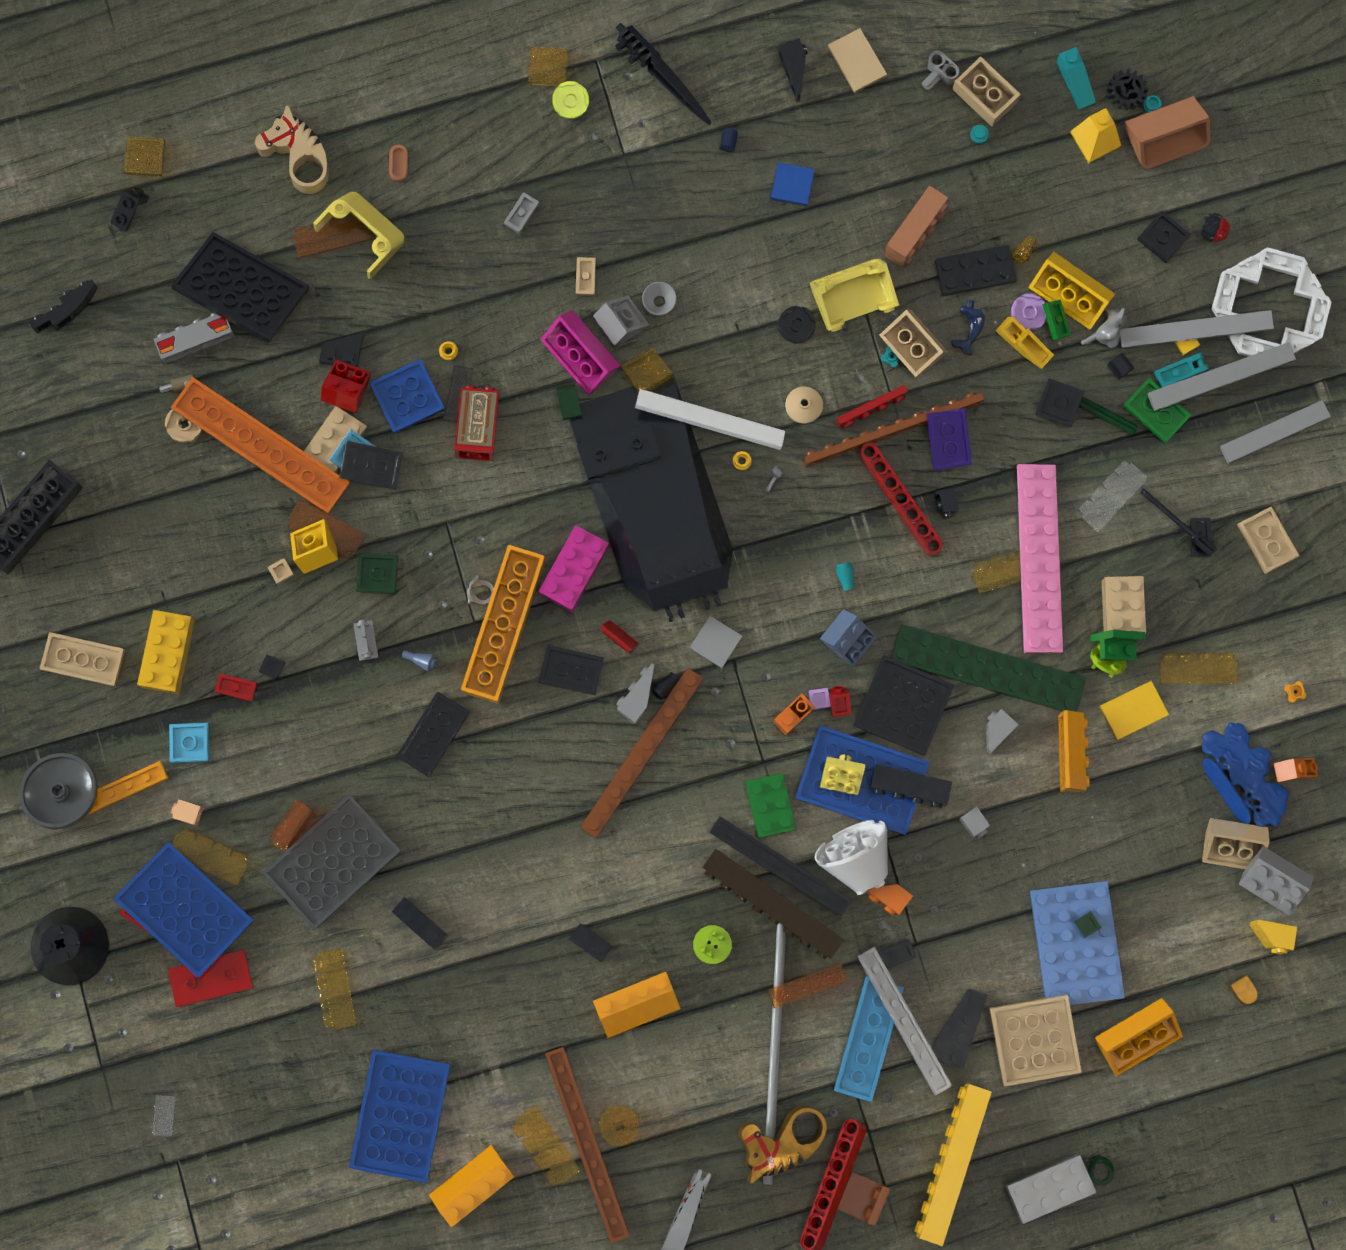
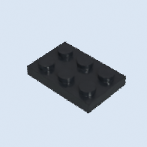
(370, 465)
(571, 670)

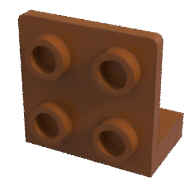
(863, 1198)

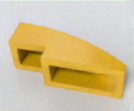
(1024, 342)

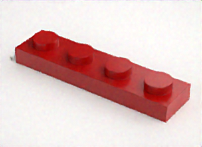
(880, 404)

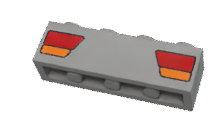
(193, 337)

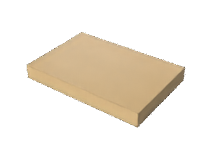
(857, 60)
(1268, 540)

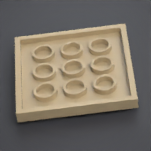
(1035, 1040)

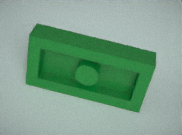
(1056, 319)

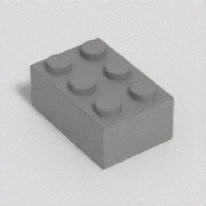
(1276, 880)

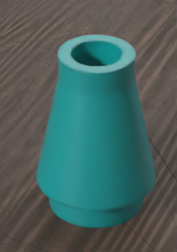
(846, 575)

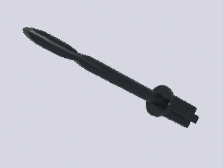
(1197, 538)

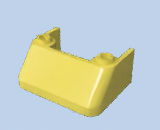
(388, 238)

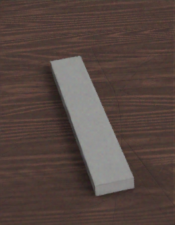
(1275, 431)

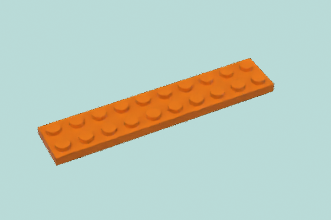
(260, 445)

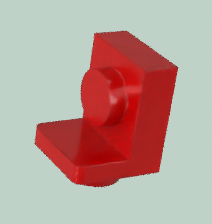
(839, 701)

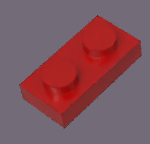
(235, 687)

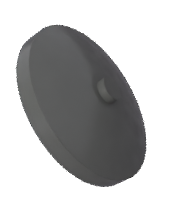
(58, 791)

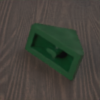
(569, 402)

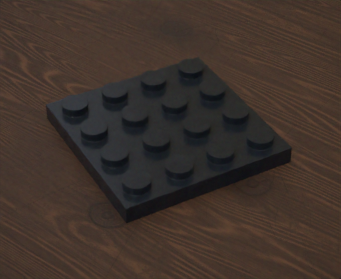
(903, 705)

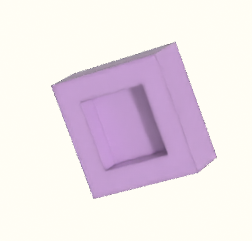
(819, 698)

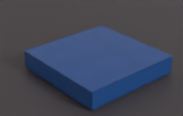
(792, 184)

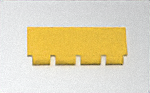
(999, 574)
(1193, 671)
(213, 861)
(337, 989)
(550, 1149)

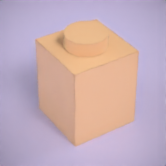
(187, 812)

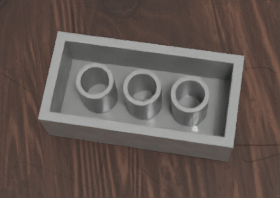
(1050, 1189)

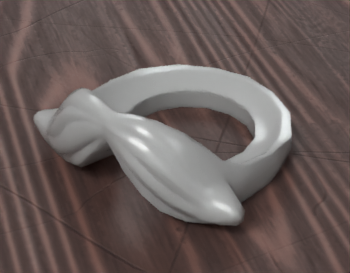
(478, 582)

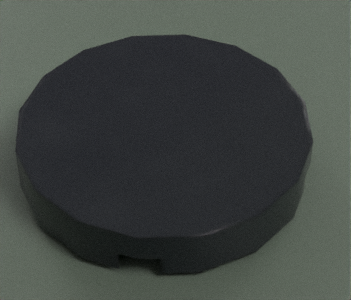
(797, 324)

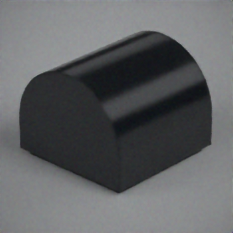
(1120, 366)

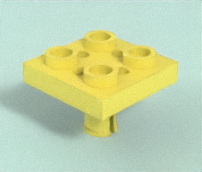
(842, 775)

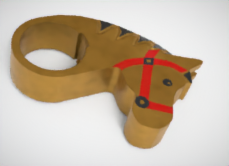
(782, 1153)

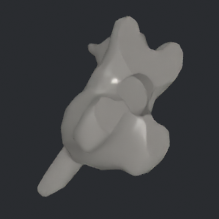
(1108, 332)

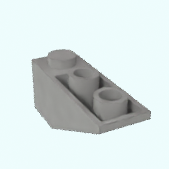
(636, 702)

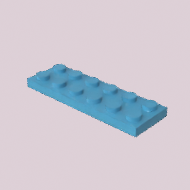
(865, 1046)

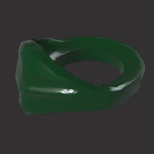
(1100, 1159)

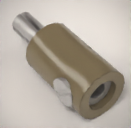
(177, 384)

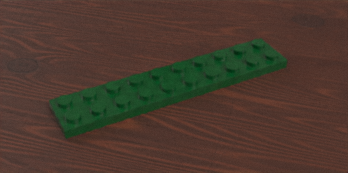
(988, 669)

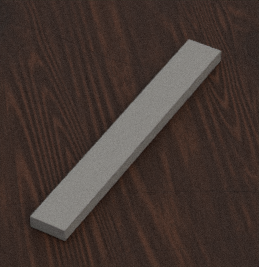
(1196, 329)
(1221, 376)
(904, 1021)

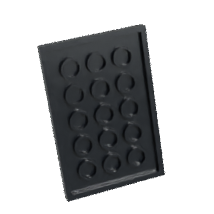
(240, 287)

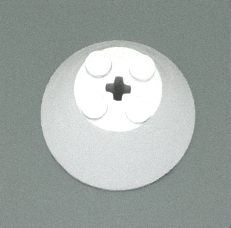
(857, 856)

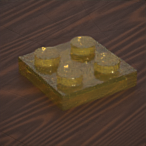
(547, 66)
(144, 156)
(647, 370)

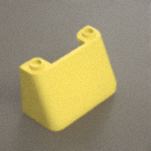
(854, 293)

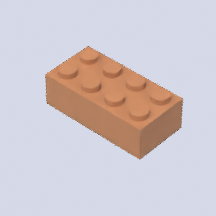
(916, 226)

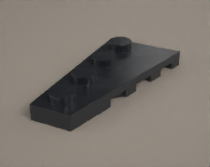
(957, 1036)

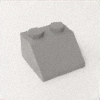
(620, 320)

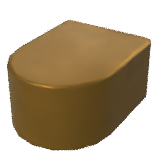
(1244, 990)

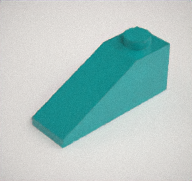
(1076, 78)

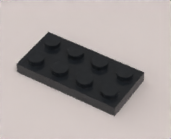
(975, 270)

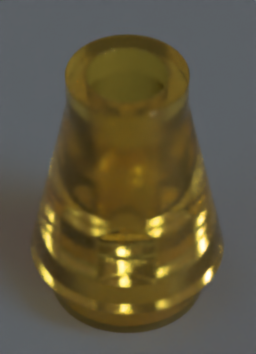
(1024, 249)

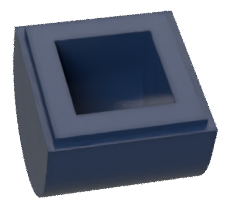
(728, 140)

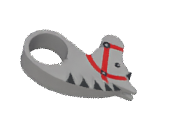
(687, 1211)

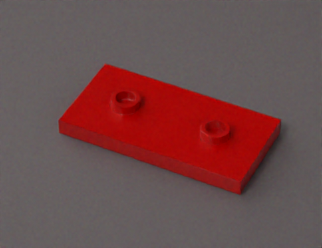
(224, 977)

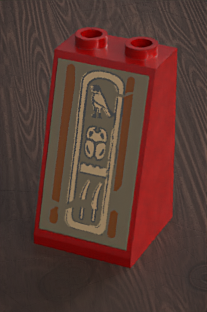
(477, 423)

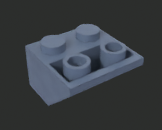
(848, 637)

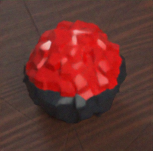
(1215, 228)

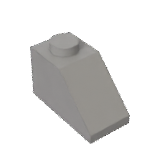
(998, 728)

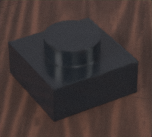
(271, 667)

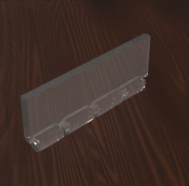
(1118, 492)

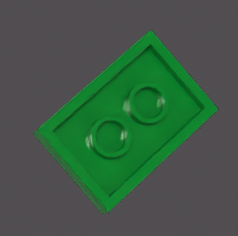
(1163, 422)
(770, 805)

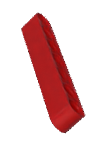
(900, 490)
(840, 1177)

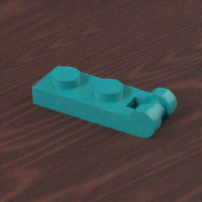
(1181, 370)

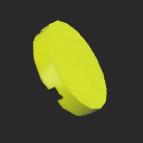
(570, 100)

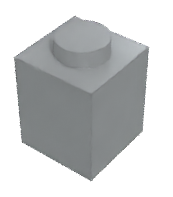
(975, 823)

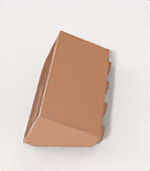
(1169, 132)

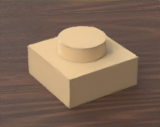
(280, 571)

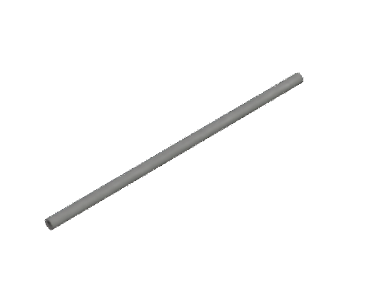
(775, 1042)

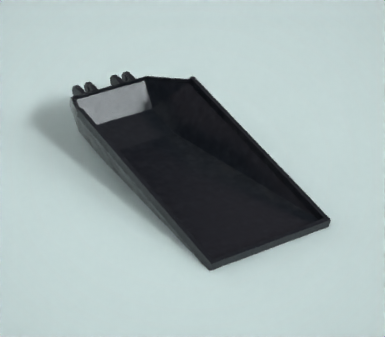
(661, 511)

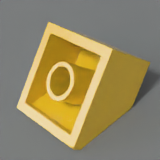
(313, 546)
(1275, 936)

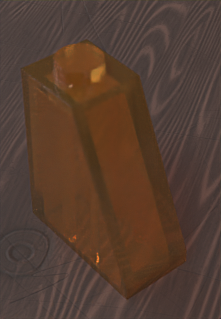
(292, 825)

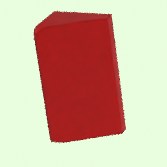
(619, 636)

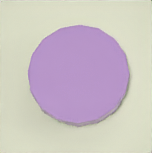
(1029, 311)

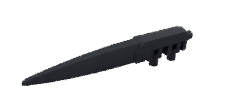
(646, 53)

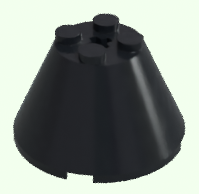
(69, 946)

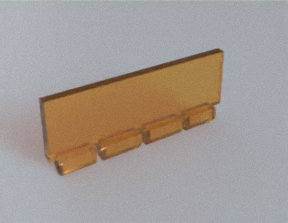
(328, 238)
(344, 536)

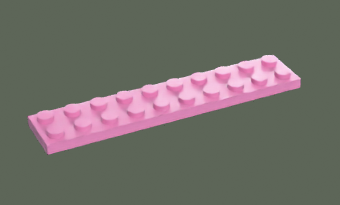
(1039, 559)

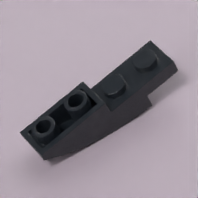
(72, 305)

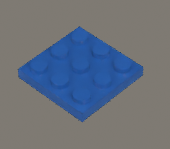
(407, 396)

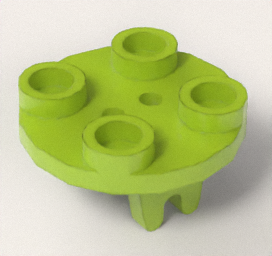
(1109, 666)
(707, 952)

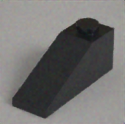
(793, 60)
(420, 923)

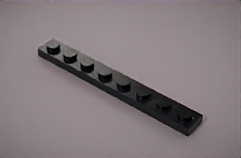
(780, 866)

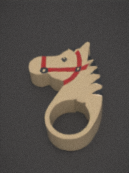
(296, 138)

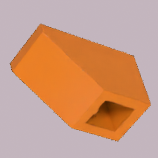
(793, 714)
(1296, 769)
(891, 896)

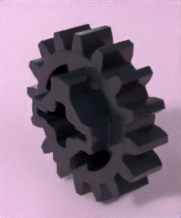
(1119, 86)

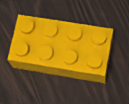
(166, 652)

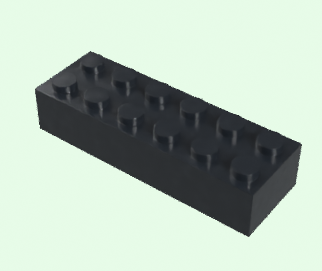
(34, 513)

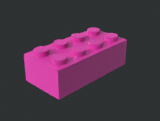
(574, 569)

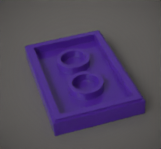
(949, 439)

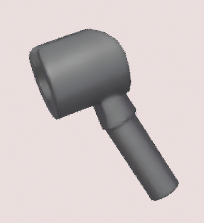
(777, 473)

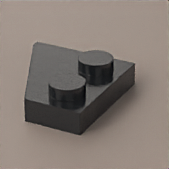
(343, 349)

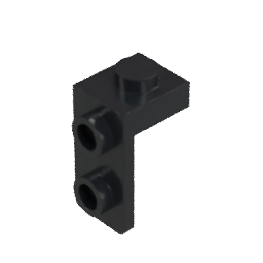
(127, 206)

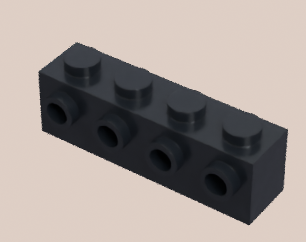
(910, 785)

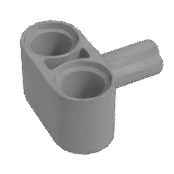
(938, 72)

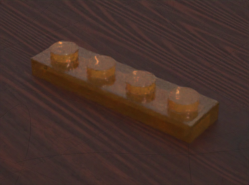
(807, 985)

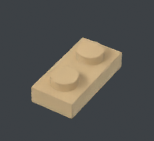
(585, 276)

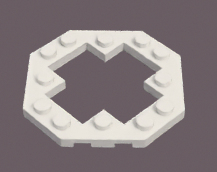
(1306, 286)

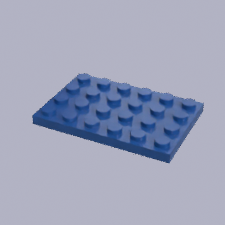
(865, 805)
(183, 910)
(399, 1116)

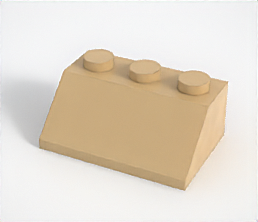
(913, 343)
(1233, 843)

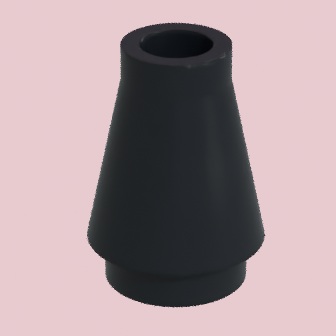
(664, 686)

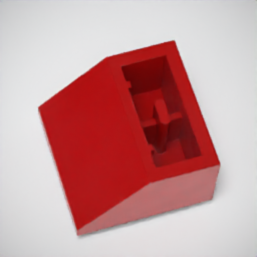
(345, 386)

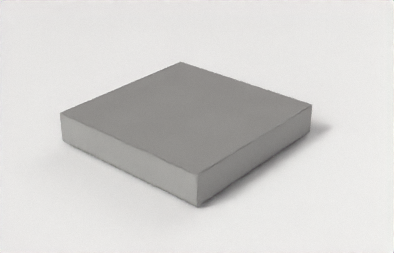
(715, 642)

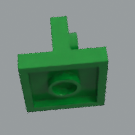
(1118, 644)

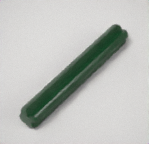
(1108, 416)

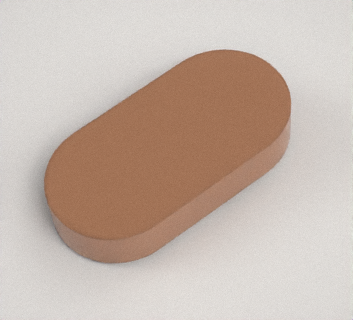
(398, 163)

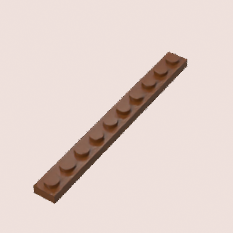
(885, 431)
(641, 753)
(587, 1145)

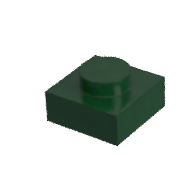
(1087, 924)

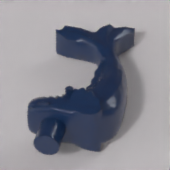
(976, 320)

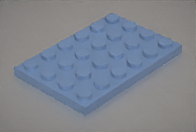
(1070, 964)

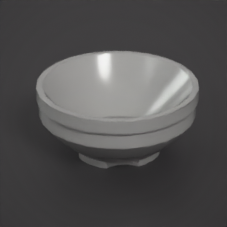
(655, 290)

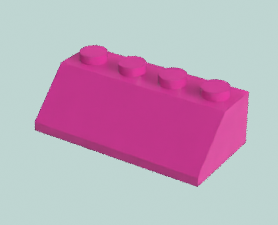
(580, 352)

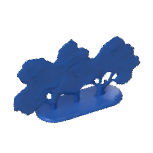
(1245, 769)

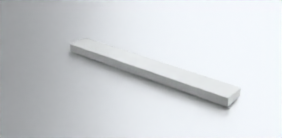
(710, 419)

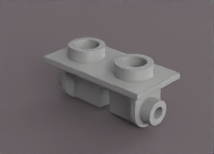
(365, 640)

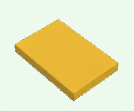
(1134, 710)

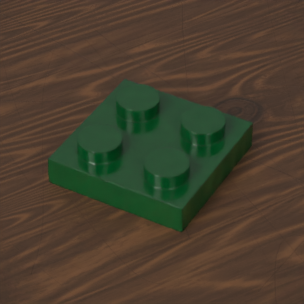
(377, 573)

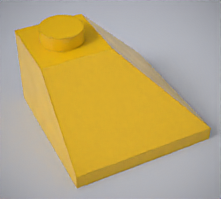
(1096, 136)

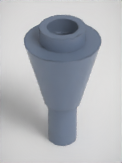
(425, 661)

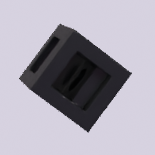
(946, 502)

